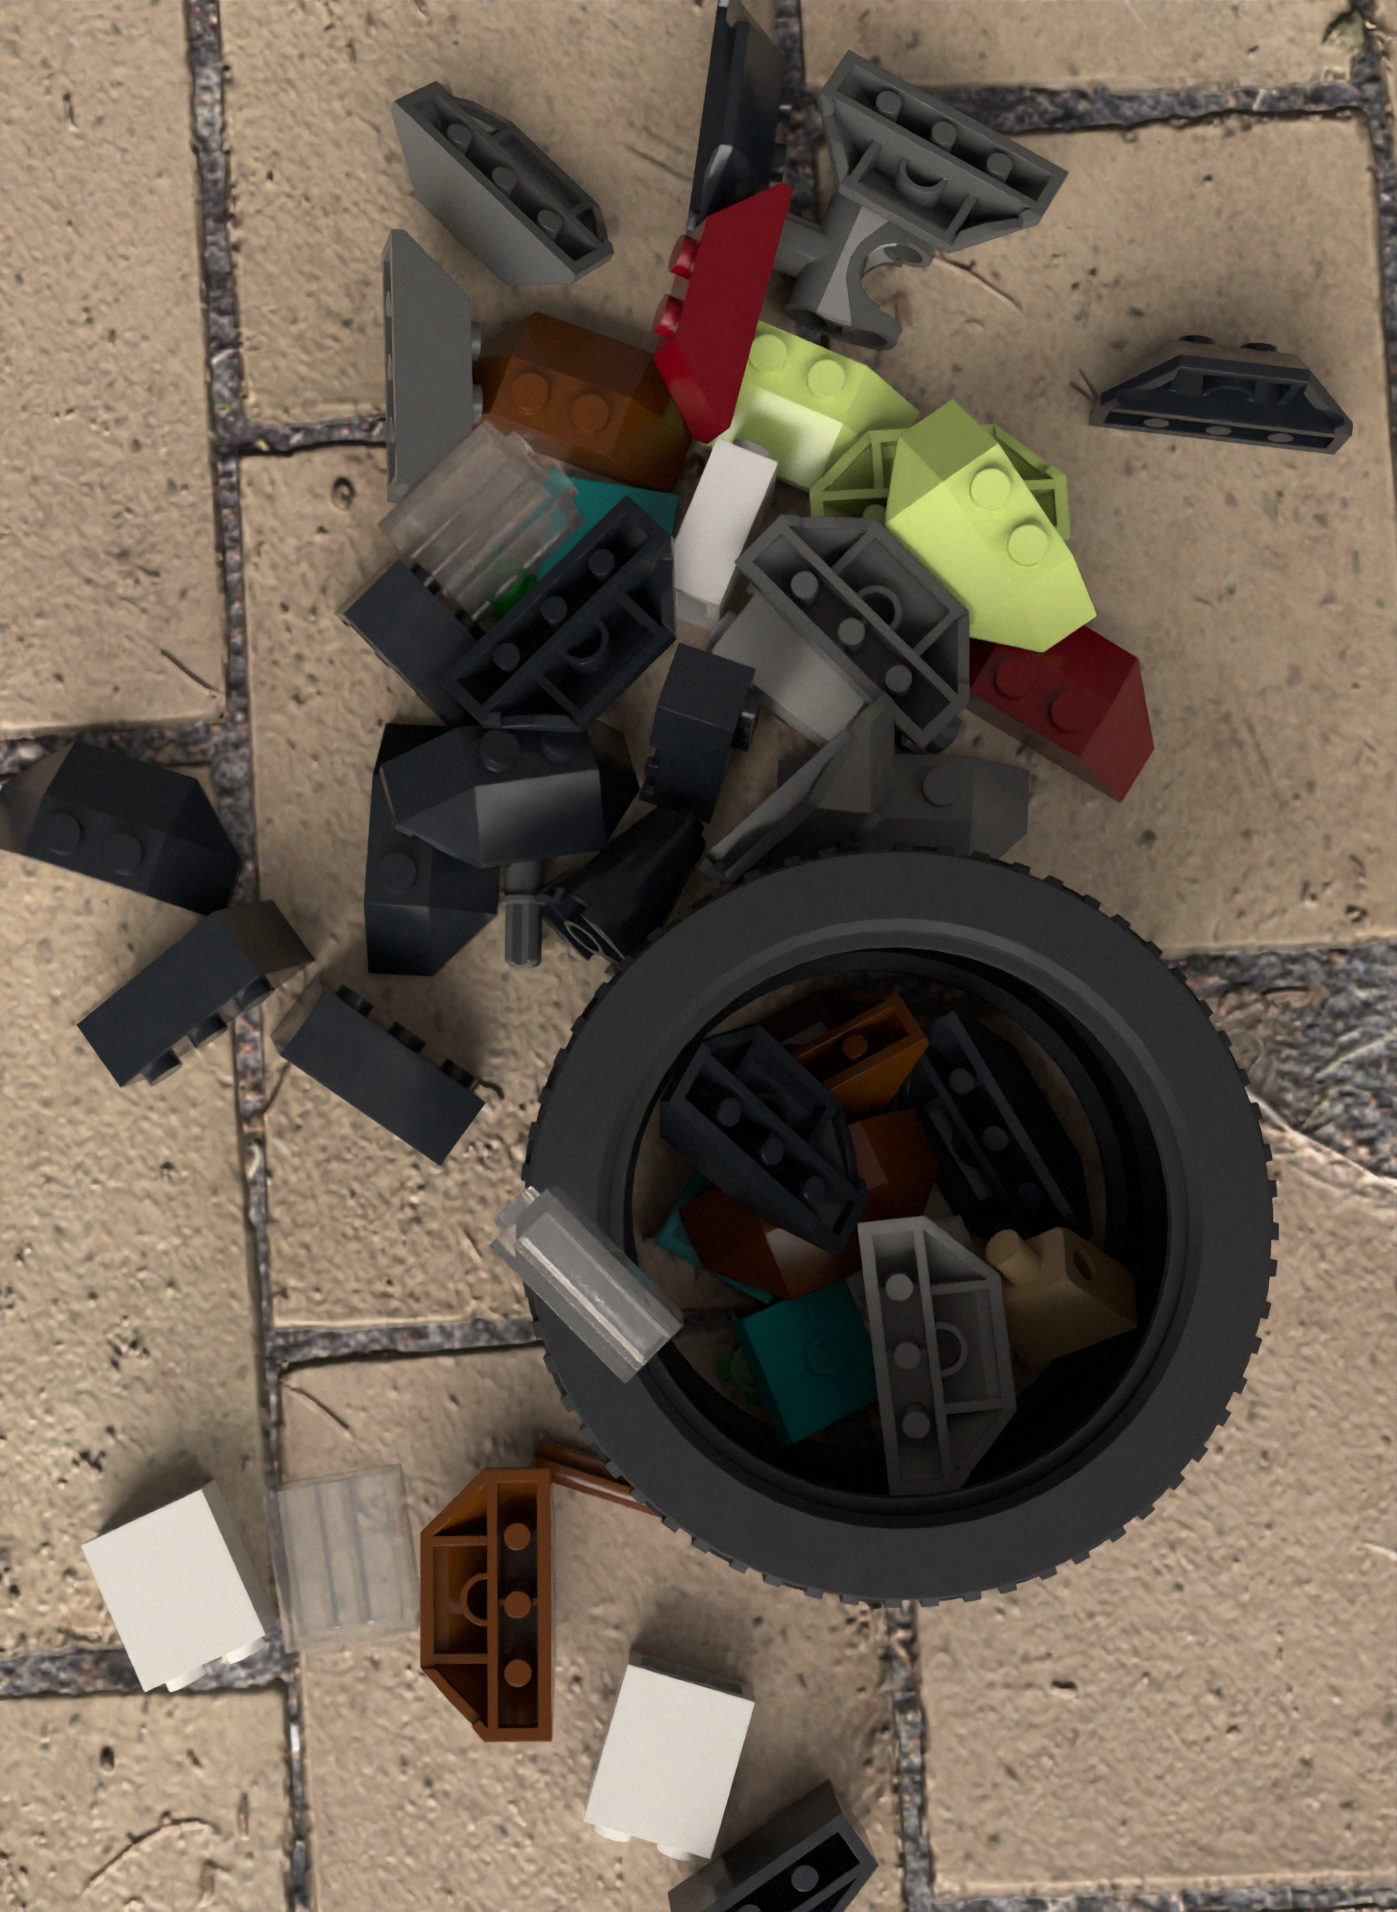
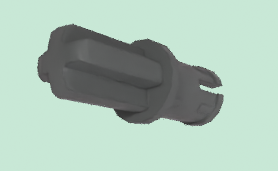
(523, 914)

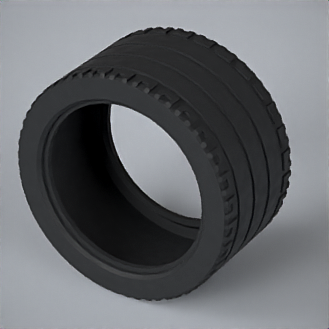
(1182, 1211)

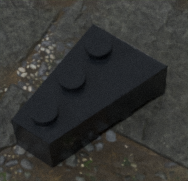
(414, 633)
(697, 727)
(194, 991)
(378, 1068)
(797, 1862)

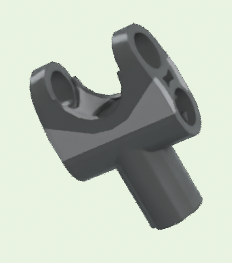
(830, 267)

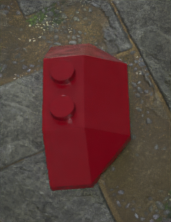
(716, 307)
(1070, 704)

